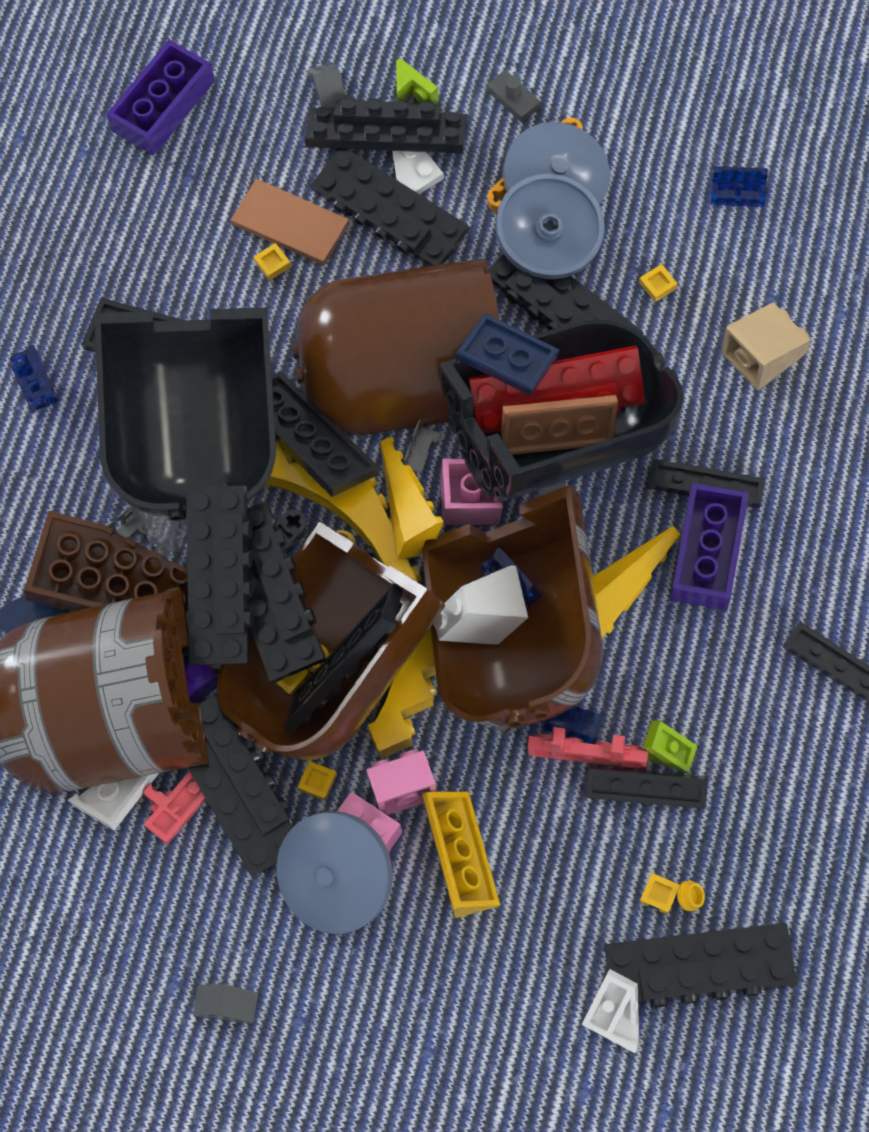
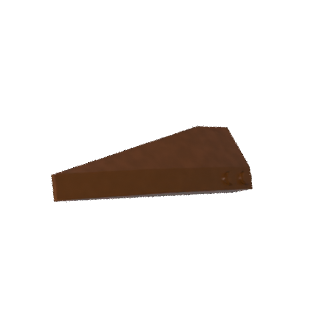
(93, 566)

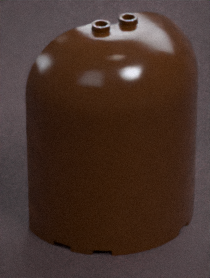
(378, 343)
(340, 589)

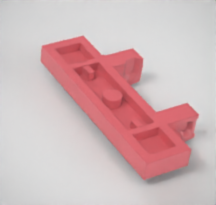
(599, 753)
(173, 808)

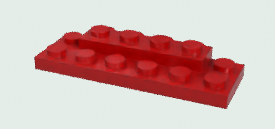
(579, 377)

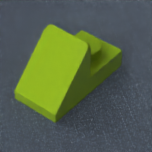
(412, 82)
(669, 747)

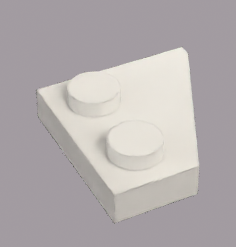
(416, 170)
(616, 1011)

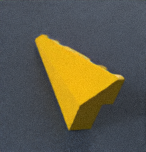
(409, 510)
(626, 578)

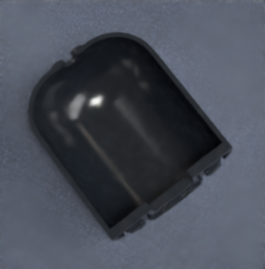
(184, 405)
(635, 434)

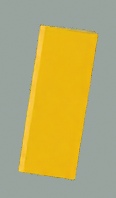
(461, 852)

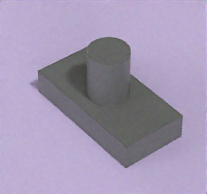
(513, 95)

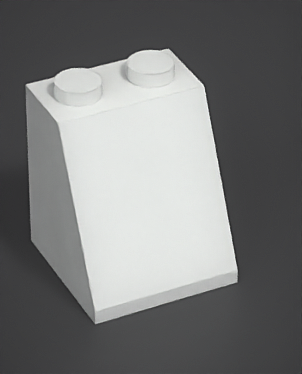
(483, 610)

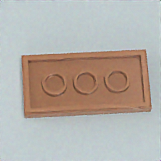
(290, 222)
(558, 424)

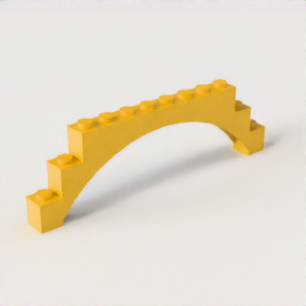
(367, 517)

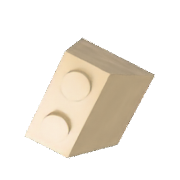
(764, 344)

